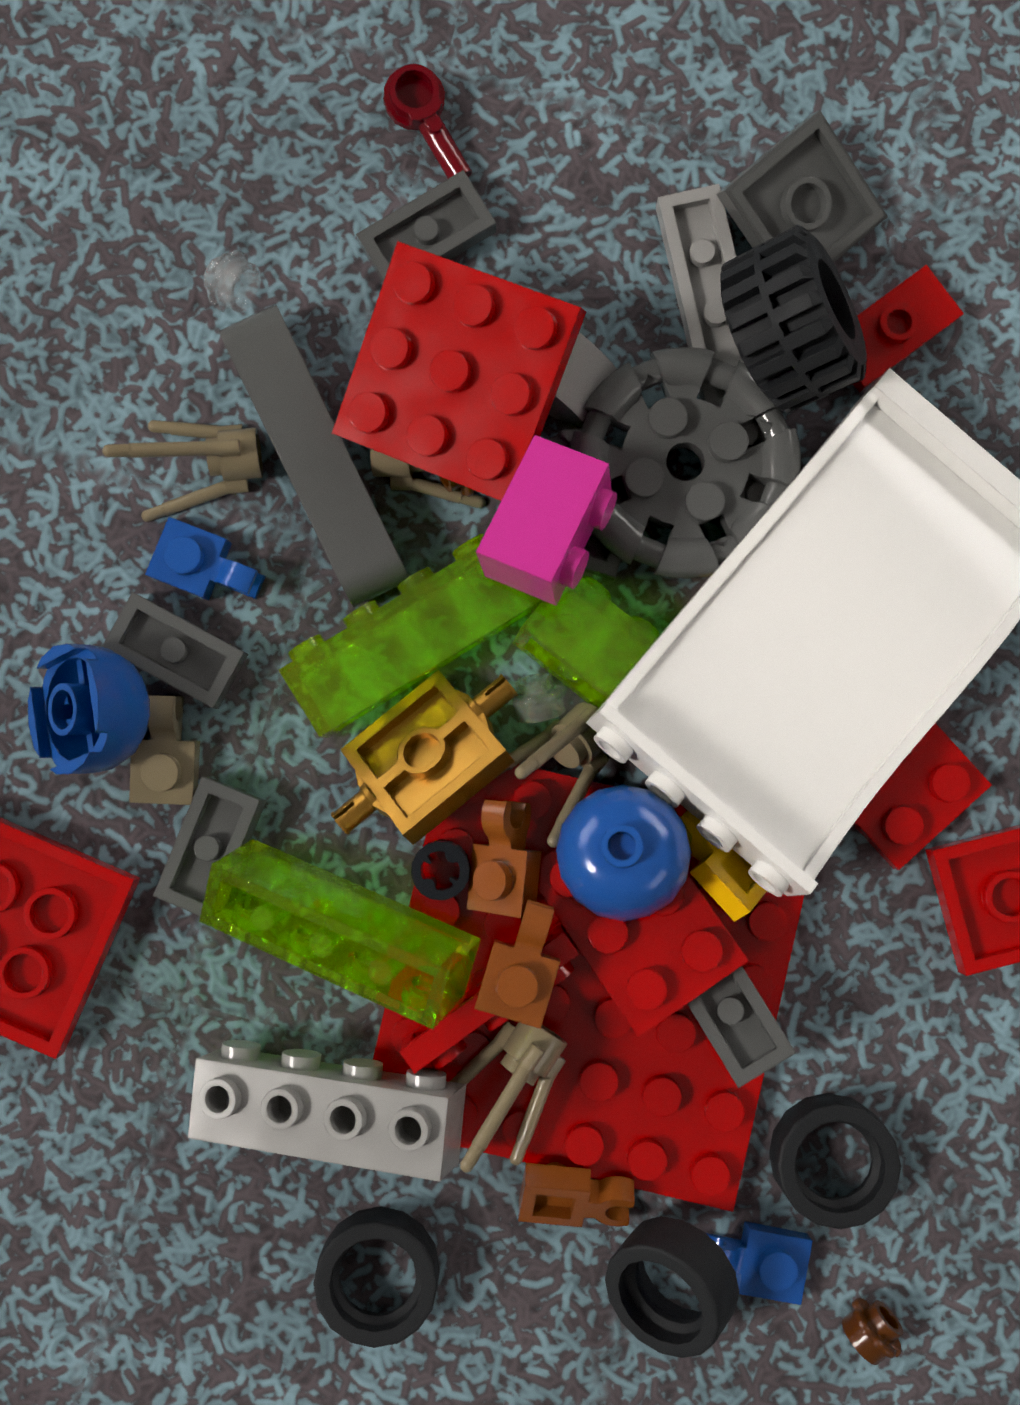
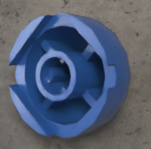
(88, 709)
(623, 853)

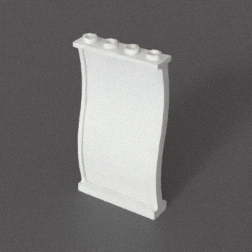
(827, 638)

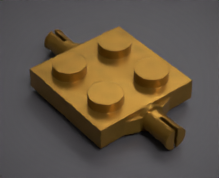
(426, 756)

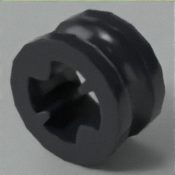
(428, 885)

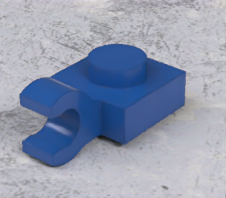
(198, 561)
(769, 1261)

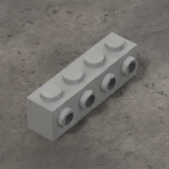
(328, 1110)

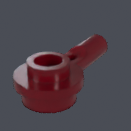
(415, 102)

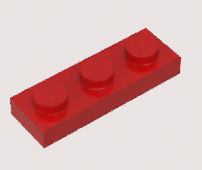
(446, 1040)

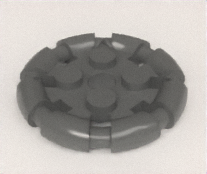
(696, 425)

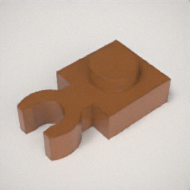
(568, 1195)

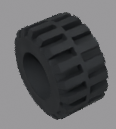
(793, 320)

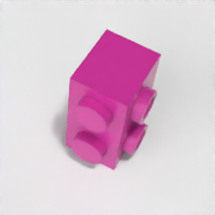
(547, 521)

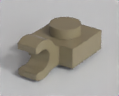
(165, 765)

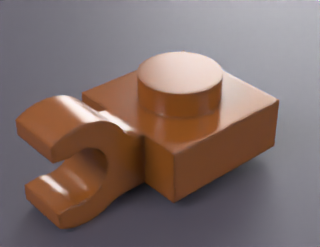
(504, 871)
(519, 975)

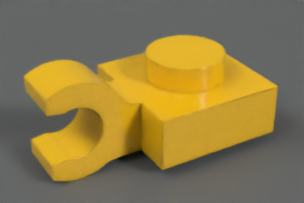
(722, 873)

